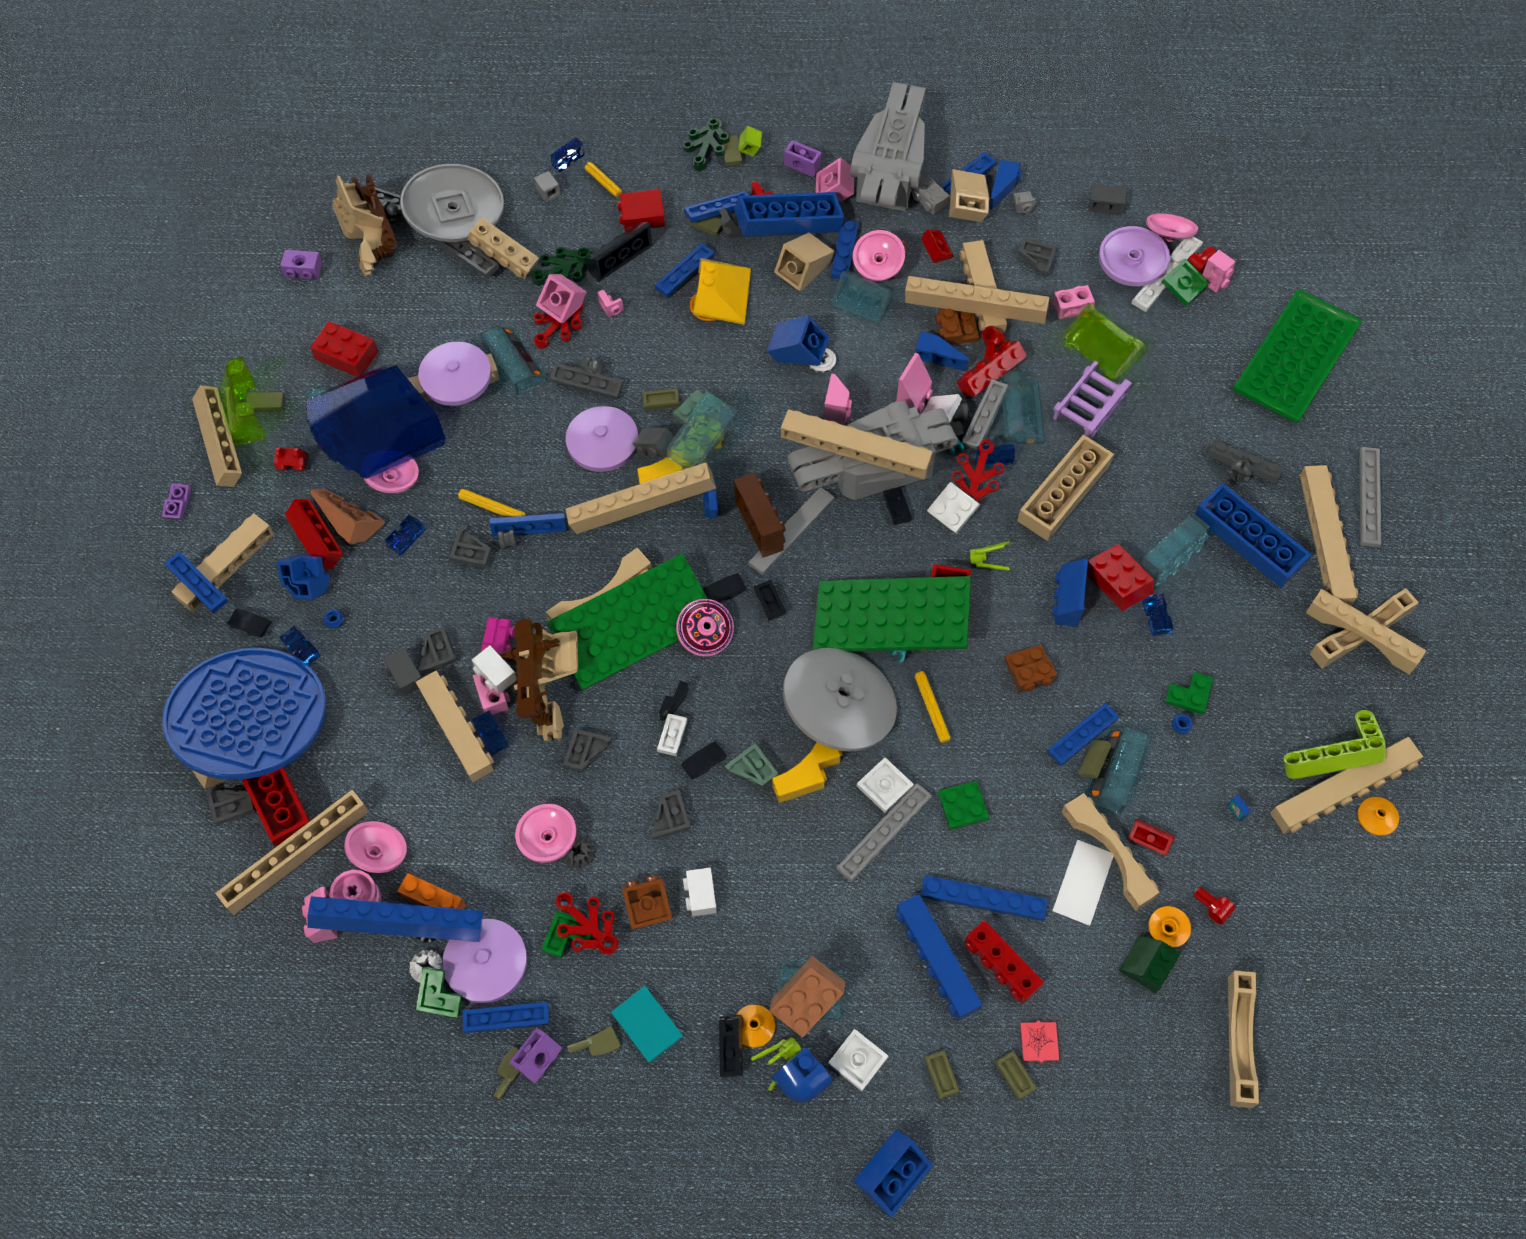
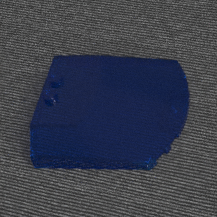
(374, 422)

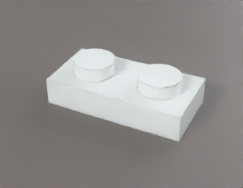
(672, 735)

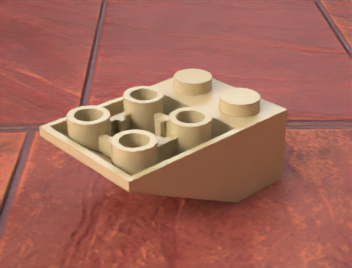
(968, 196)

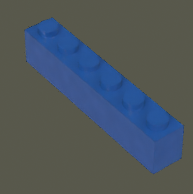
(938, 957)

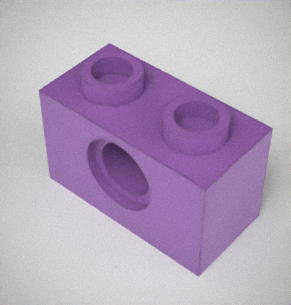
(802, 158)
(301, 264)
(536, 1044)

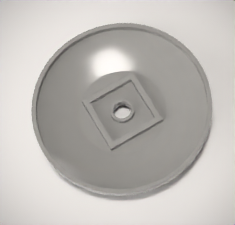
(437, 188)
(827, 716)

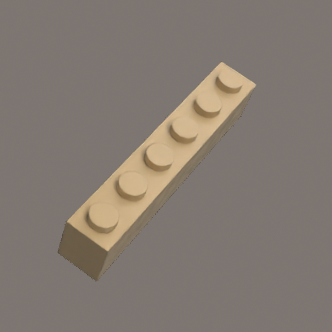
(979, 273)
(216, 436)
(228, 557)
(455, 726)

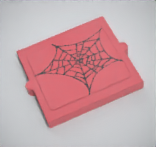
(1039, 1041)

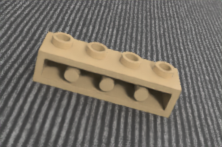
(502, 248)

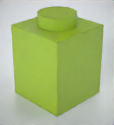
(750, 141)

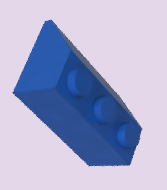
(1070, 593)
(893, 1172)

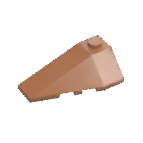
(346, 517)

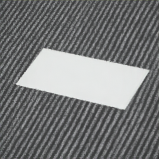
(1083, 882)

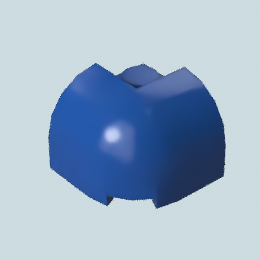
(303, 576)
(802, 1077)

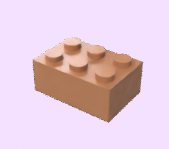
(807, 996)

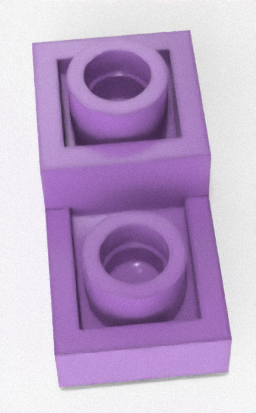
(177, 502)

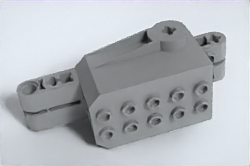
(892, 151)
(860, 479)

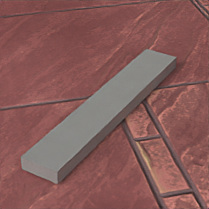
(1370, 497)
(795, 528)
(883, 832)

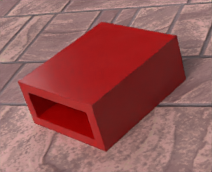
(640, 208)

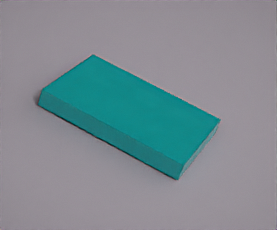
(647, 1024)

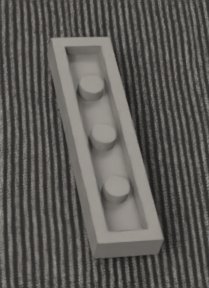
(985, 414)

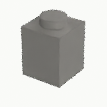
(547, 186)

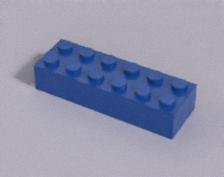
(788, 213)
(1252, 535)

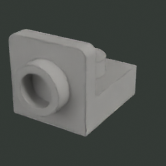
(1024, 202)

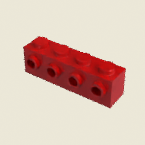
(991, 368)
(313, 532)
(1003, 961)

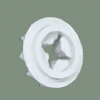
(830, 360)
(421, 958)

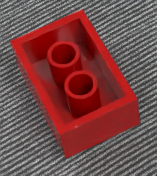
(344, 349)
(1120, 577)

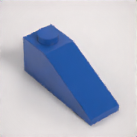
(1005, 181)
(937, 351)

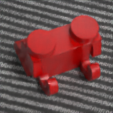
(290, 458)

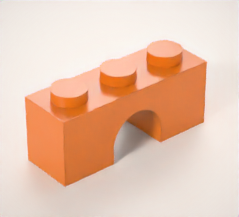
(423, 893)

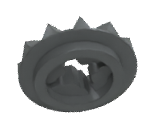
(580, 860)

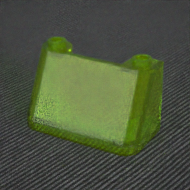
(1103, 342)
(240, 416)

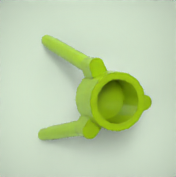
(978, 555)
(787, 1049)

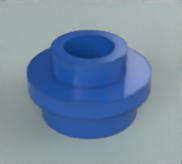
(331, 615)
(1182, 719)

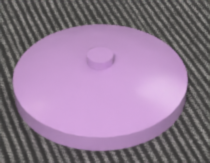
(1134, 256)
(454, 373)
(601, 438)
(486, 968)

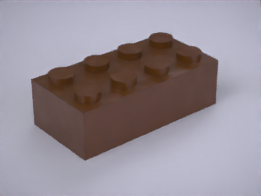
(759, 514)

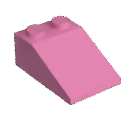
(915, 384)

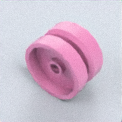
(355, 886)

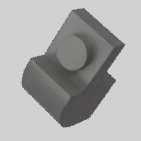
(730, 224)

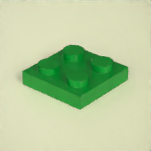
(1185, 282)
(963, 805)

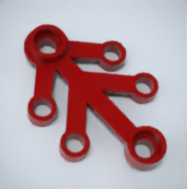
(542, 344)
(977, 476)
(587, 927)

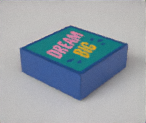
(1239, 808)

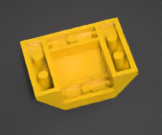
(722, 291)

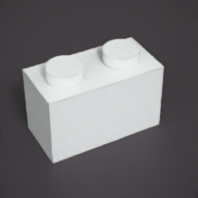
(494, 670)
(701, 892)

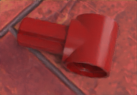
(1200, 260)
(992, 339)
(1219, 908)

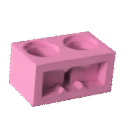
(1218, 271)
(1072, 301)
(487, 696)

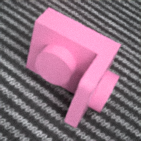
(609, 306)

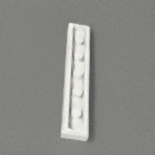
(1151, 292)

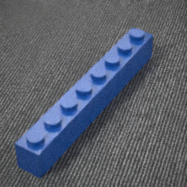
(394, 919)

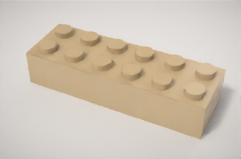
(1065, 487)

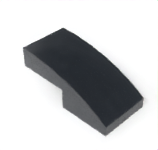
(725, 587)
(249, 622)
(671, 704)
(703, 759)

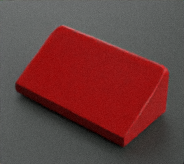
(936, 245)
(1151, 837)

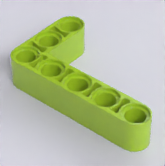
(1364, 751)

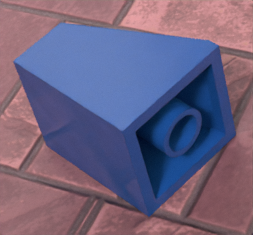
(798, 342)

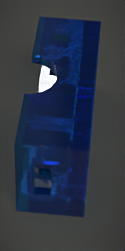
(566, 154)
(1002, 454)
(408, 533)
(1159, 620)
(299, 646)
(487, 728)

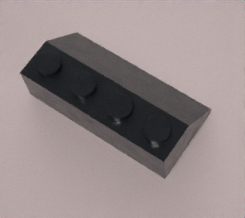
(619, 251)

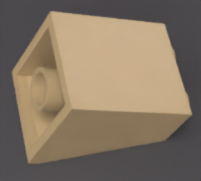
(803, 260)

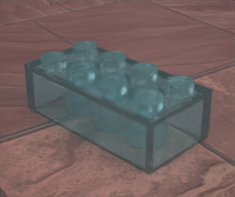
(701, 432)
(1175, 549)

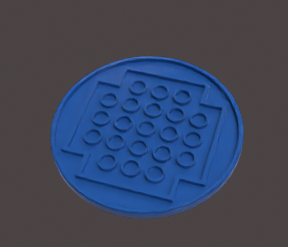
(244, 713)

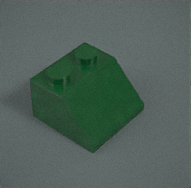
(1149, 962)

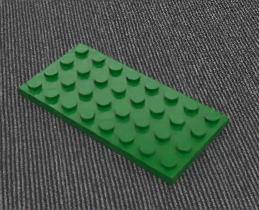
(1297, 356)
(893, 614)
(629, 620)

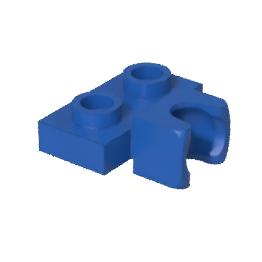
(710, 503)

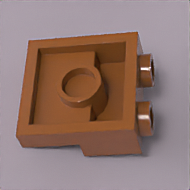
(956, 326)
(1030, 668)
(646, 902)

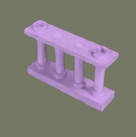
(1100, 415)

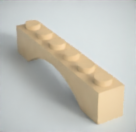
(630, 567)
(1345, 641)
(1395, 647)
(1136, 885)
(1243, 1074)

